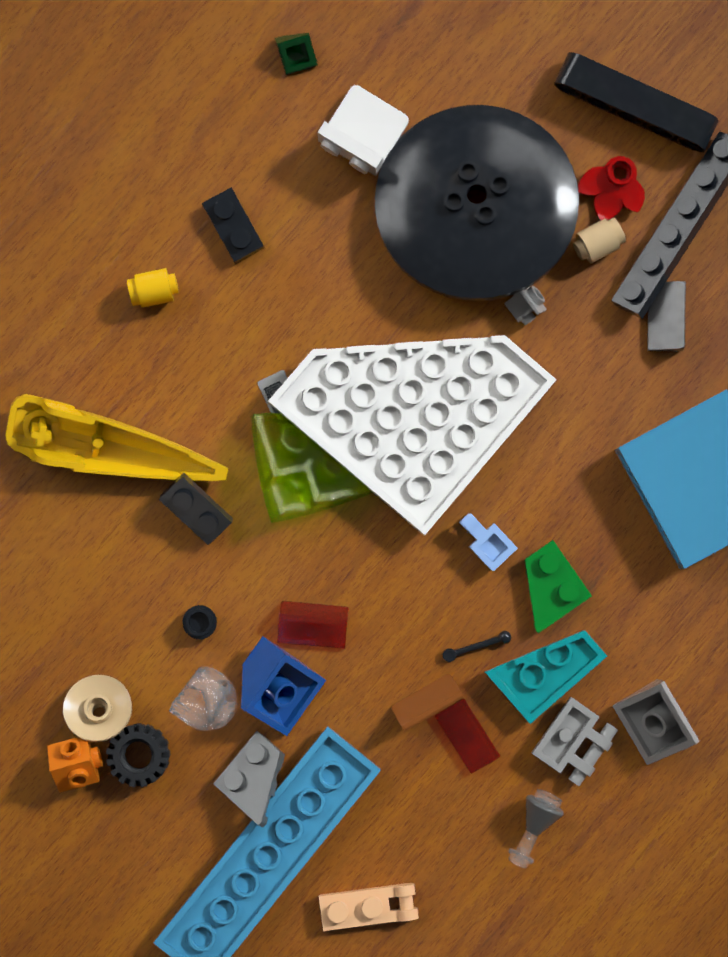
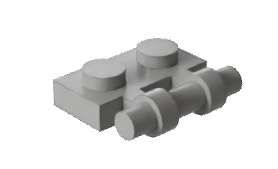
(566, 735)

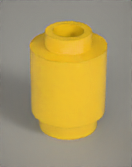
(152, 288)

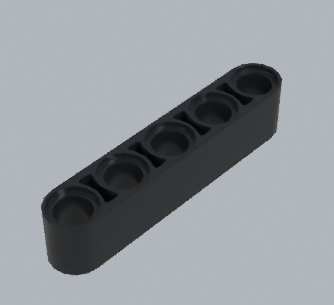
(636, 102)

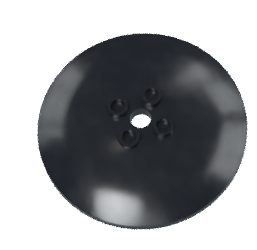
(467, 246)

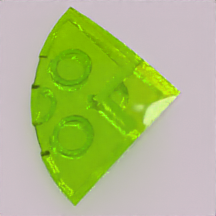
(296, 472)

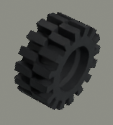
(138, 776)

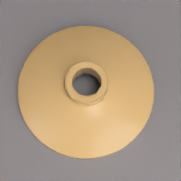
(93, 693)

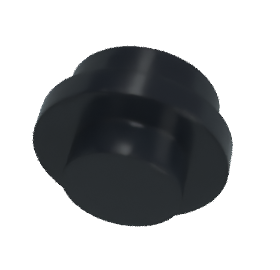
(199, 622)

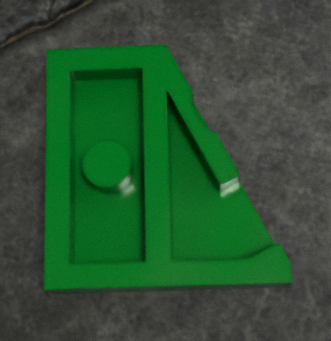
(552, 586)

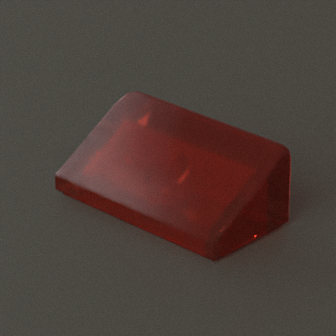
(312, 624)
(467, 735)

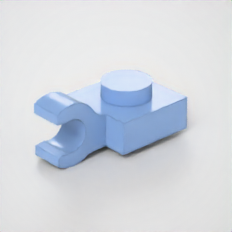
(491, 544)

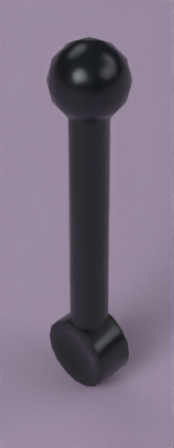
(450, 654)

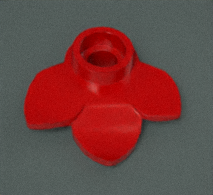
(613, 193)

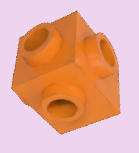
(74, 763)

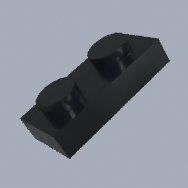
(233, 225)
(196, 508)

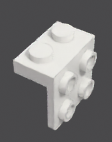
(363, 130)

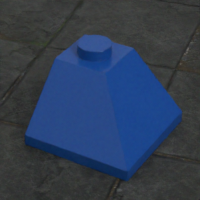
(277, 686)

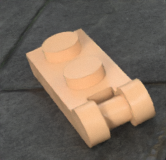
(367, 906)

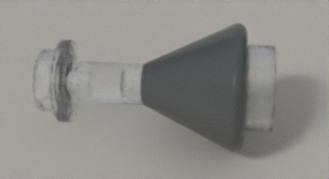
(541, 812)

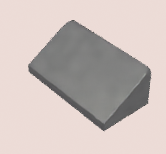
(667, 318)

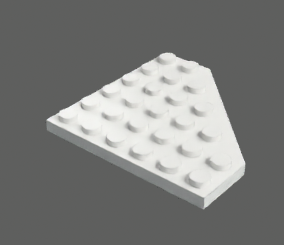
(413, 414)

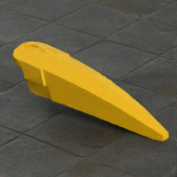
(89, 443)

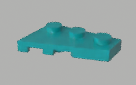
(546, 674)

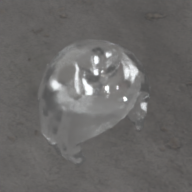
(206, 700)

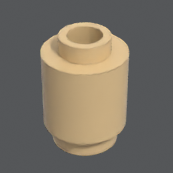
(599, 240)

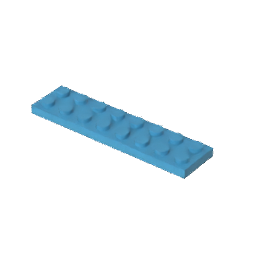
(270, 856)

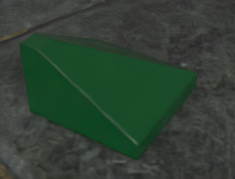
(296, 52)

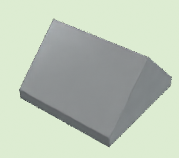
(655, 722)

